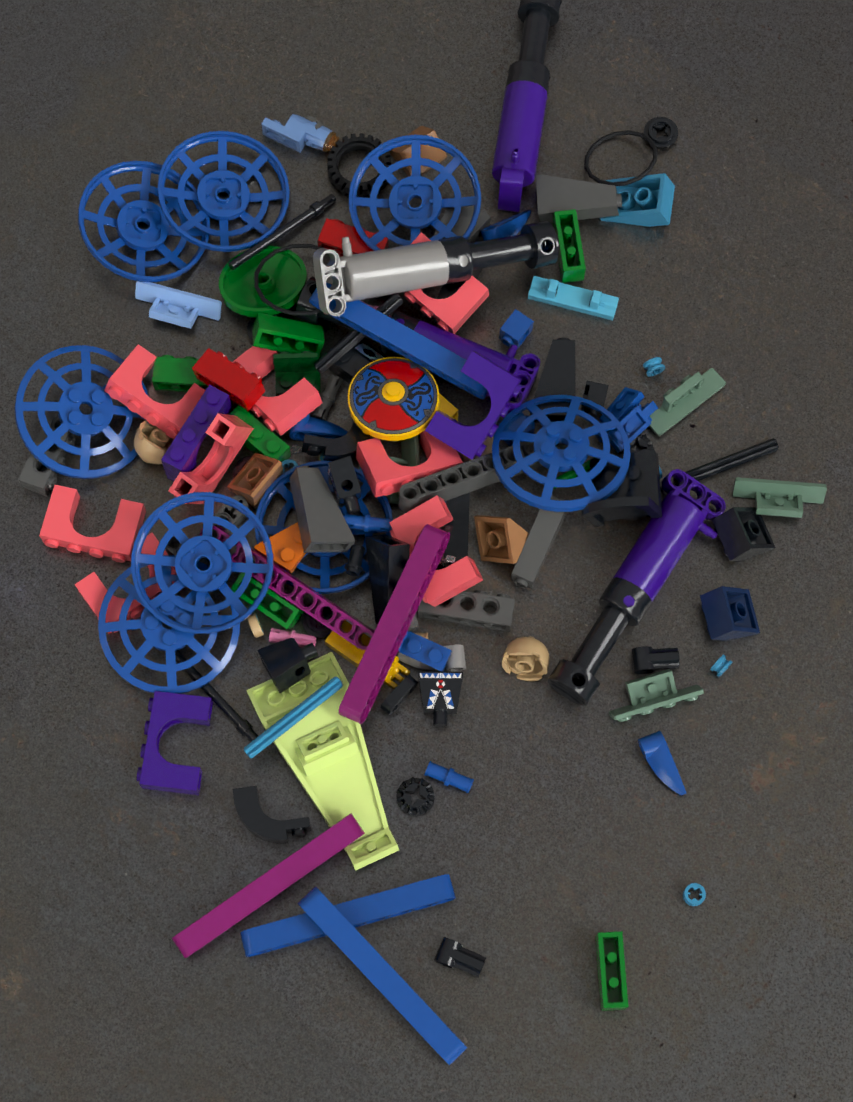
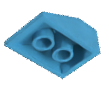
(645, 201)

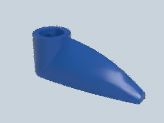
(508, 227)
(315, 427)
(661, 761)

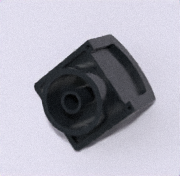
(635, 497)

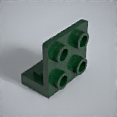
(293, 368)

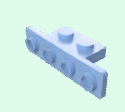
(177, 305)

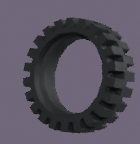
(346, 146)

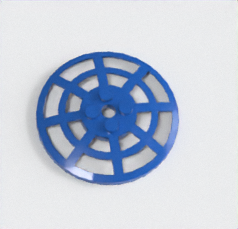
(223, 181)
(413, 187)
(136, 212)
(71, 416)
(561, 459)
(189, 555)
(324, 571)
(162, 638)

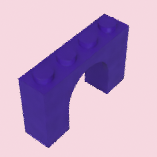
(501, 388)
(184, 449)
(167, 711)

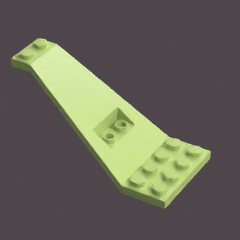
(329, 758)

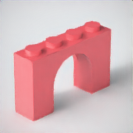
(454, 310)
(127, 388)
(287, 409)
(229, 438)
(387, 476)
(115, 543)
(446, 581)
(94, 591)

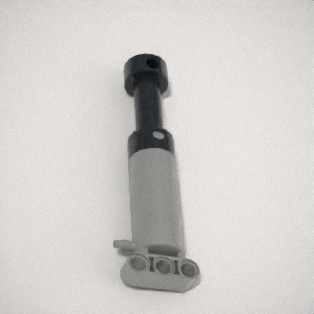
(425, 264)

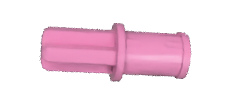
(302, 640)

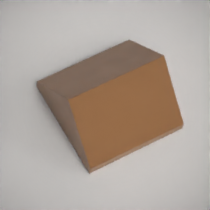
(426, 151)
(256, 478)
(499, 539)

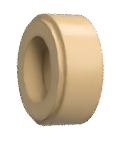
(255, 625)

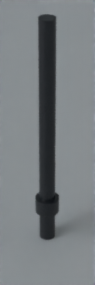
(314, 210)
(243, 726)

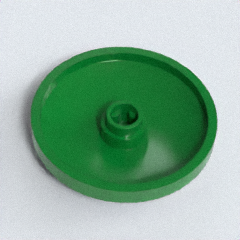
(279, 281)

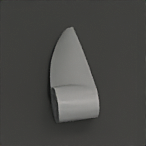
(455, 663)

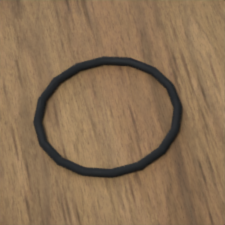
(619, 133)

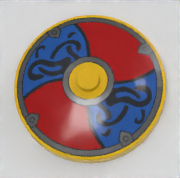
(393, 398)

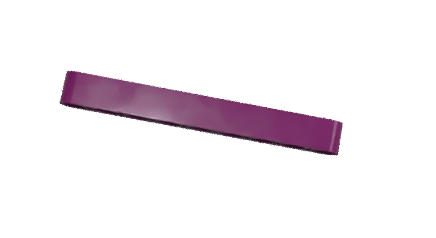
(297, 596)
(394, 624)
(268, 886)

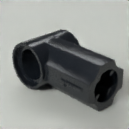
(648, 660)
(454, 955)

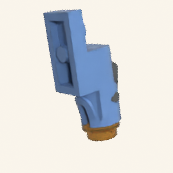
(299, 132)

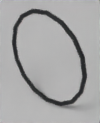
(256, 279)

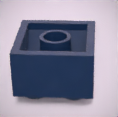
(729, 613)

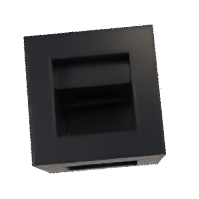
(597, 393)

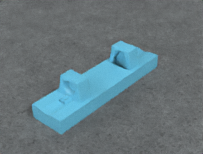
(573, 298)

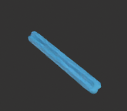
(293, 717)

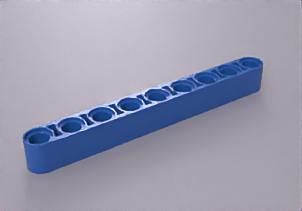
(406, 343)
(356, 911)
(382, 975)

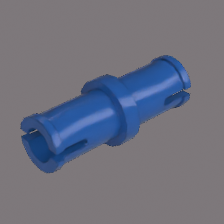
(368, 523)
(449, 777)

